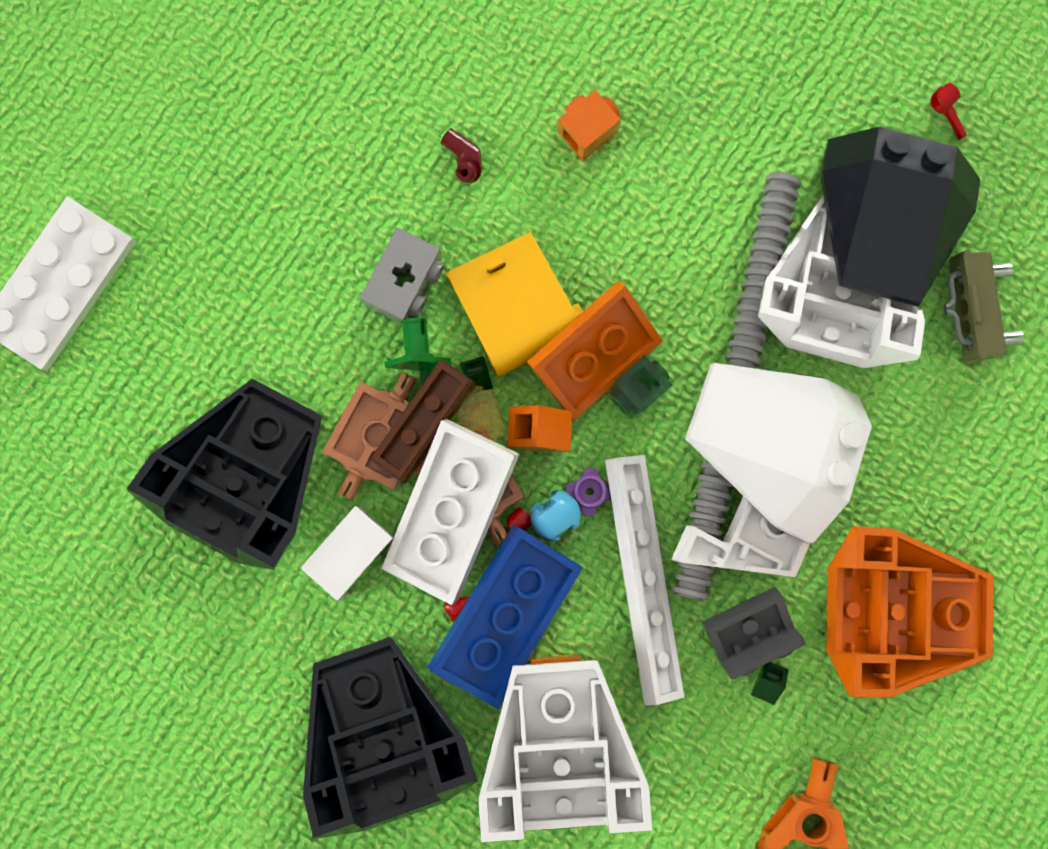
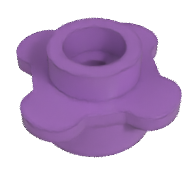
(587, 503)

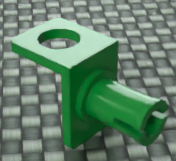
(416, 350)

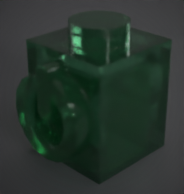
(639, 387)

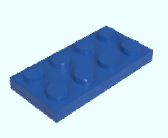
(504, 616)

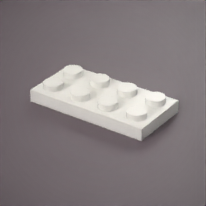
(59, 282)
(449, 511)

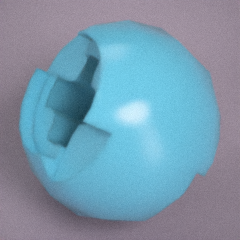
(555, 515)

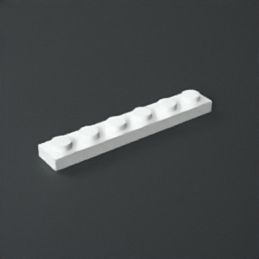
(644, 580)

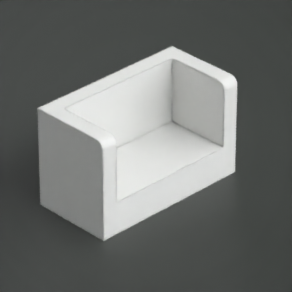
(347, 553)

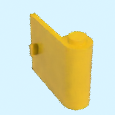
(512, 302)

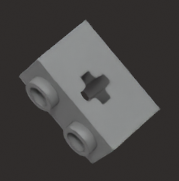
(403, 255)

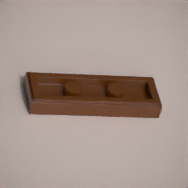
(417, 426)

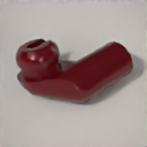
(468, 156)

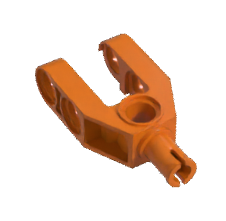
(788, 819)

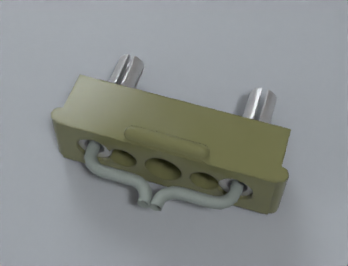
(977, 306)

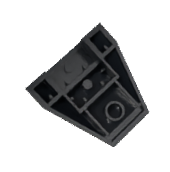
(895, 210)
(235, 475)
(377, 743)

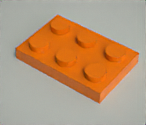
(595, 350)

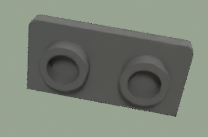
(753, 634)

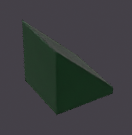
(477, 371)
(770, 683)

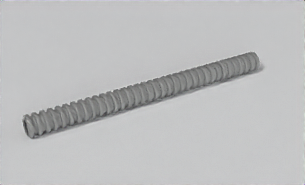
(744, 353)

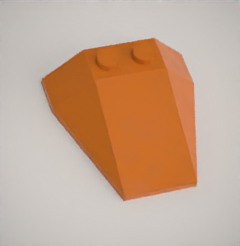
(903, 613)

